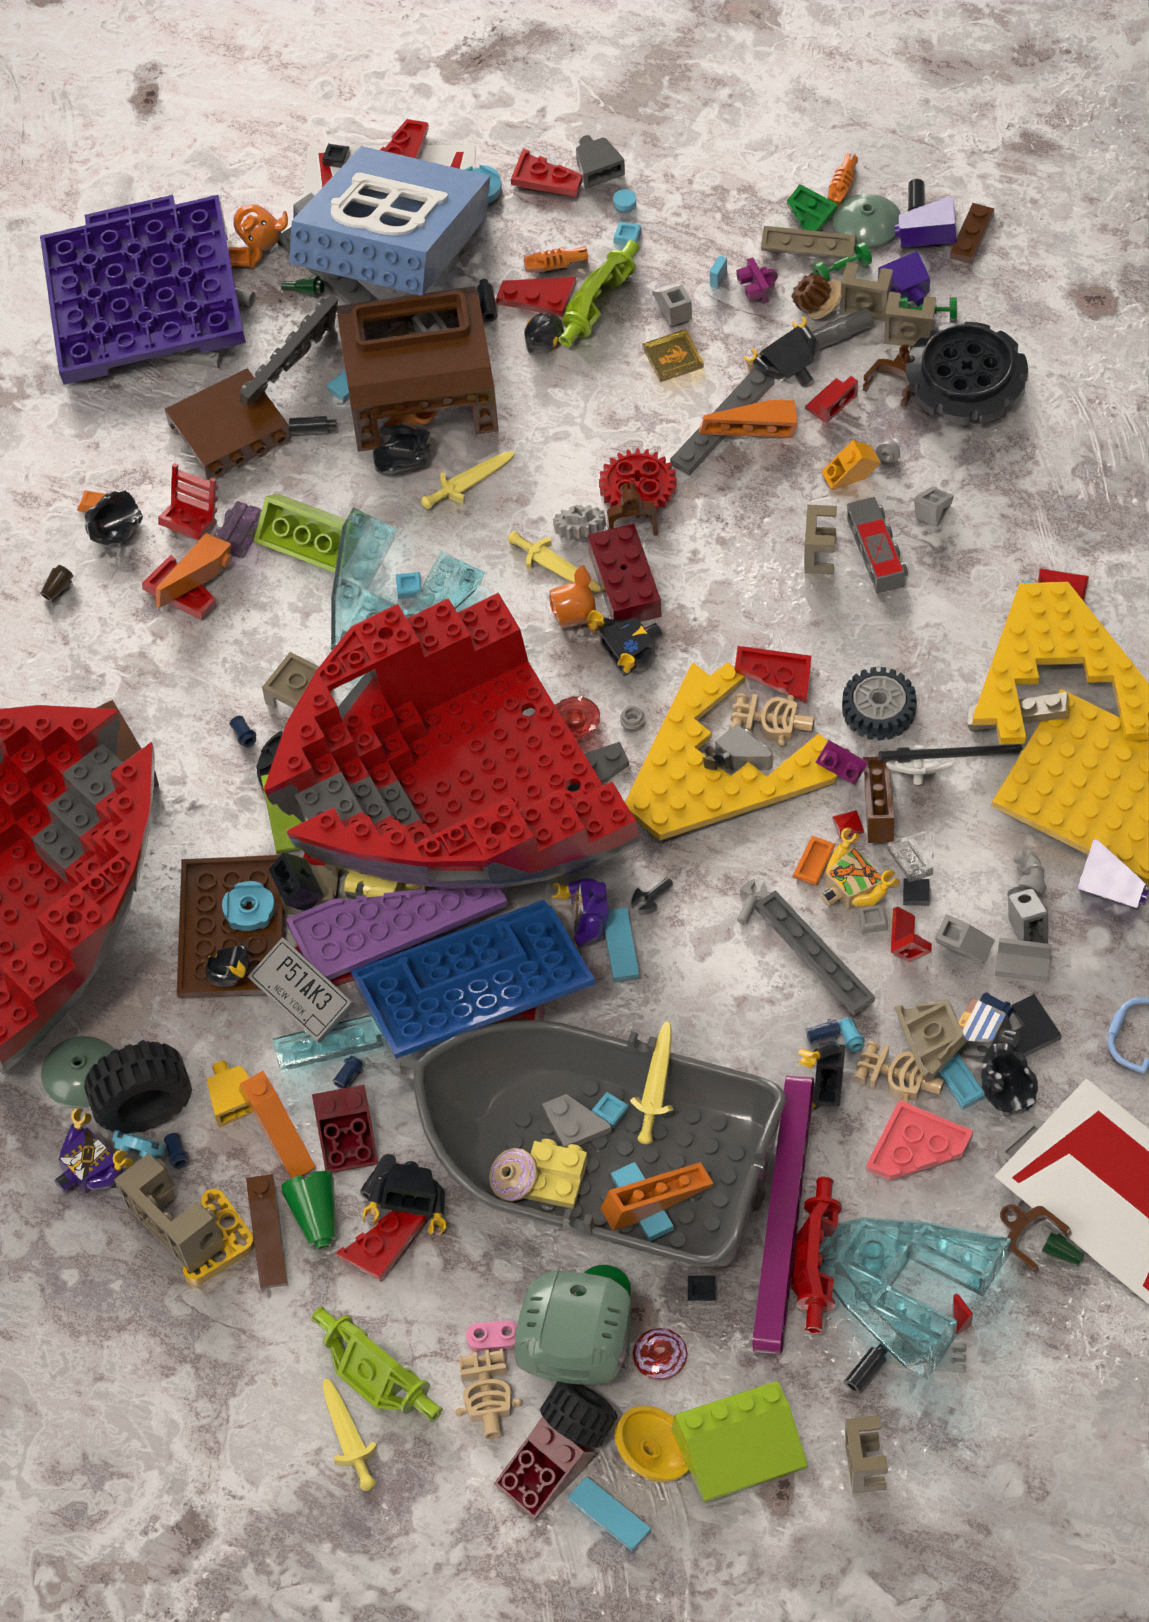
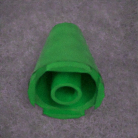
(313, 1206)

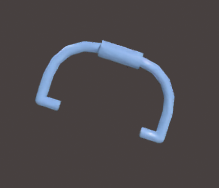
(1114, 1031)

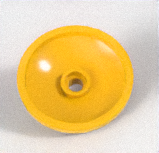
(649, 1445)

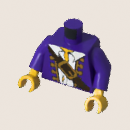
(588, 908)
(87, 1159)

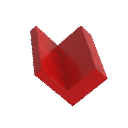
(833, 399)

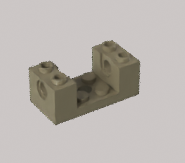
(190, 1236)

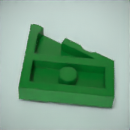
(811, 208)

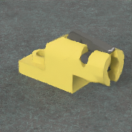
(360, 885)

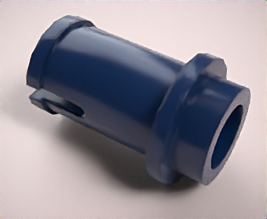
(245, 735)
(996, 1003)
(823, 1031)
(348, 1072)
(178, 1156)

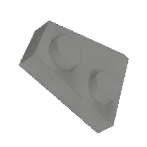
(573, 1121)

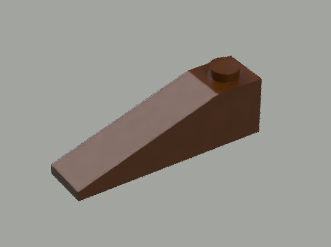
(878, 801)
(267, 1231)

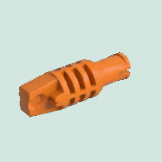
(842, 179)
(554, 259)

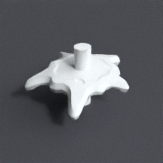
(919, 767)

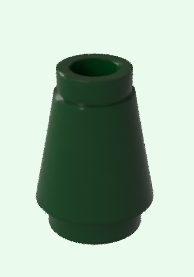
(1062, 1250)

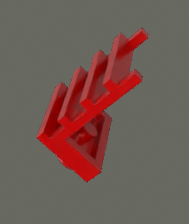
(185, 513)

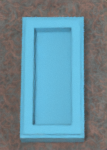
(961, 1082)

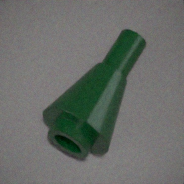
(310, 286)

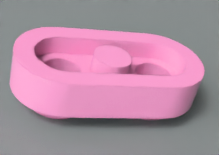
(493, 1337)

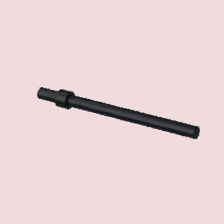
(905, 755)

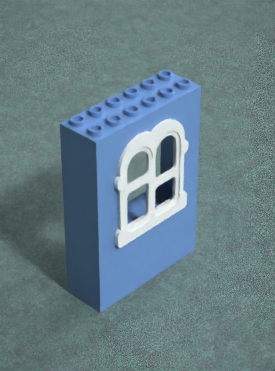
(425, 202)

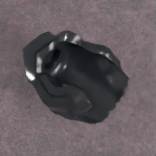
(404, 451)
(113, 518)
(1008, 1080)

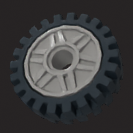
(891, 716)

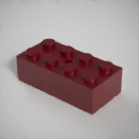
(628, 591)

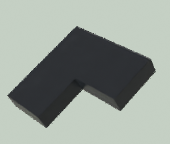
(1036, 1028)

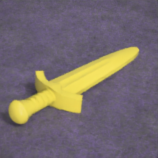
(455, 486)
(547, 558)
(655, 1085)
(350, 1441)

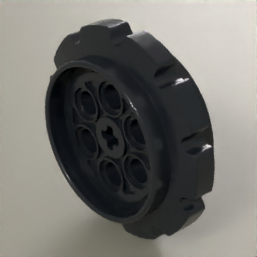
(966, 372)

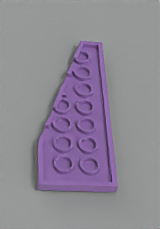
(362, 930)

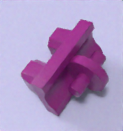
(761, 280)
(841, 762)

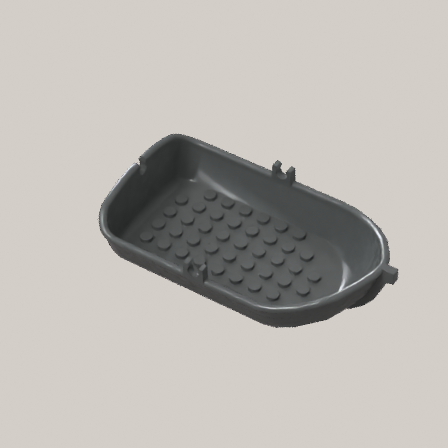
(488, 1094)

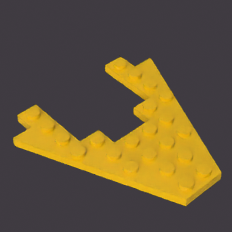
(1056, 627)
(681, 795)

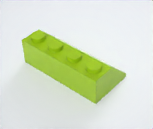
(300, 531)

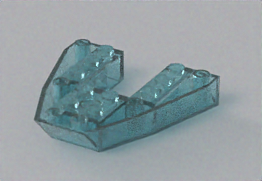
(361, 553)
(870, 1255)

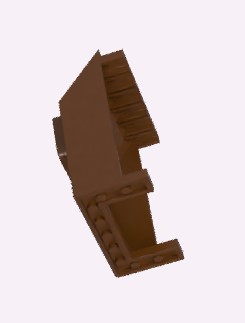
(416, 369)

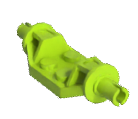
(581, 310)
(372, 1370)

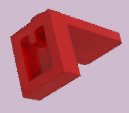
(903, 940)

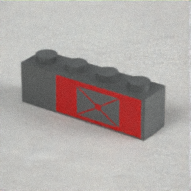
(876, 545)

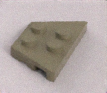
(932, 1034)

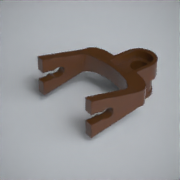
(896, 367)
(632, 505)
(1022, 1223)

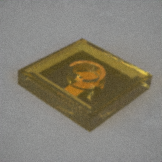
(673, 355)

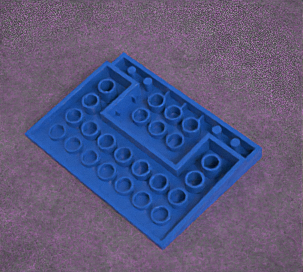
(471, 978)

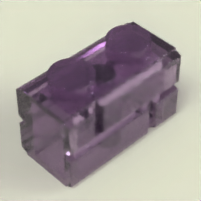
(239, 528)

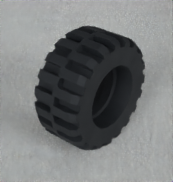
(137, 1087)

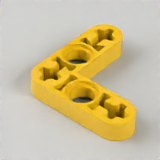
(233, 1250)

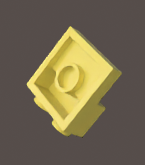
(558, 1173)

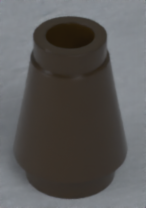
(56, 582)

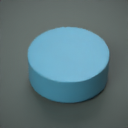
(624, 200)

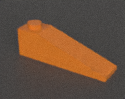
(759, 419)
(198, 566)
(276, 1124)
(649, 1196)

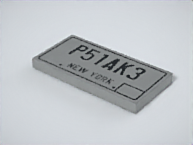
(301, 990)

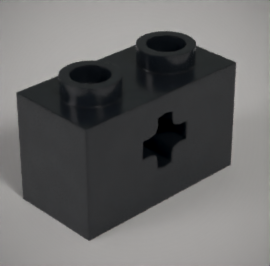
(295, 882)

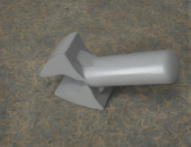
(751, 900)

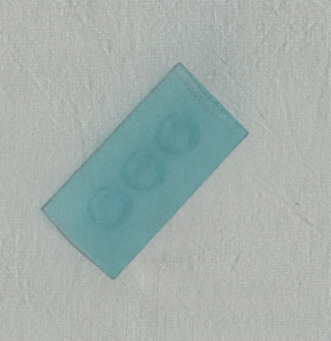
(344, 1039)

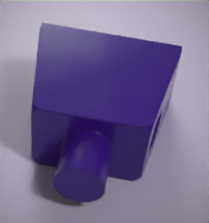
(909, 278)

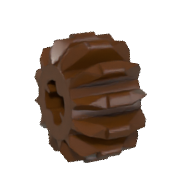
(811, 293)

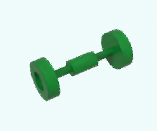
(862, 253)
(952, 309)

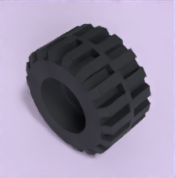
(578, 1414)

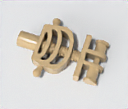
(746, 715)
(875, 1065)
(488, 1404)

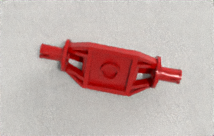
(810, 1285)

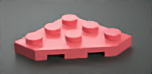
(916, 1142)

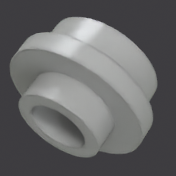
(888, 451)
(632, 712)

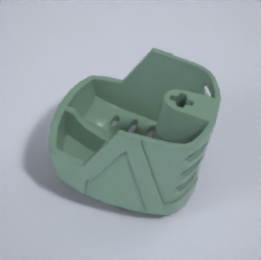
(564, 1333)

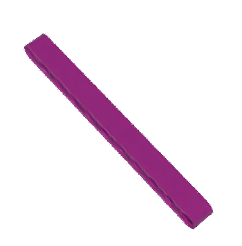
(783, 1216)

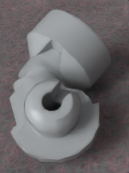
(1031, 865)

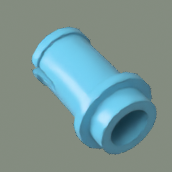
(853, 1039)

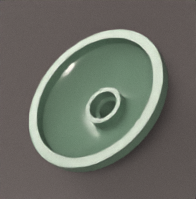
(869, 218)
(65, 1080)

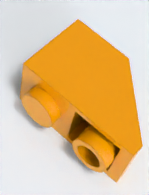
(851, 465)

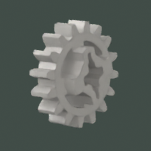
(579, 521)

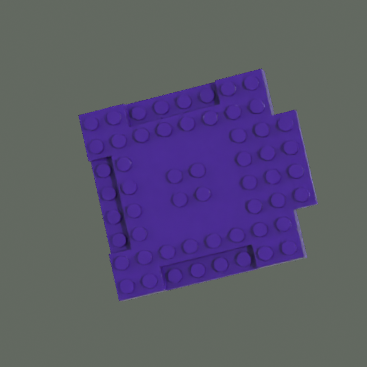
(140, 285)

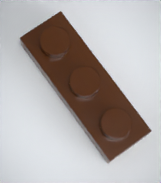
(972, 233)

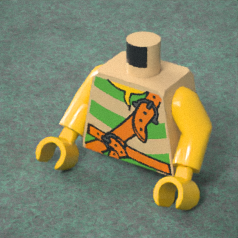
(853, 878)

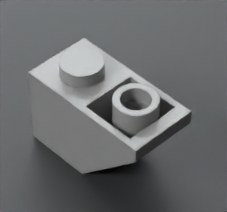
(674, 303)
(744, 749)
(964, 939)

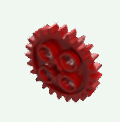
(644, 472)

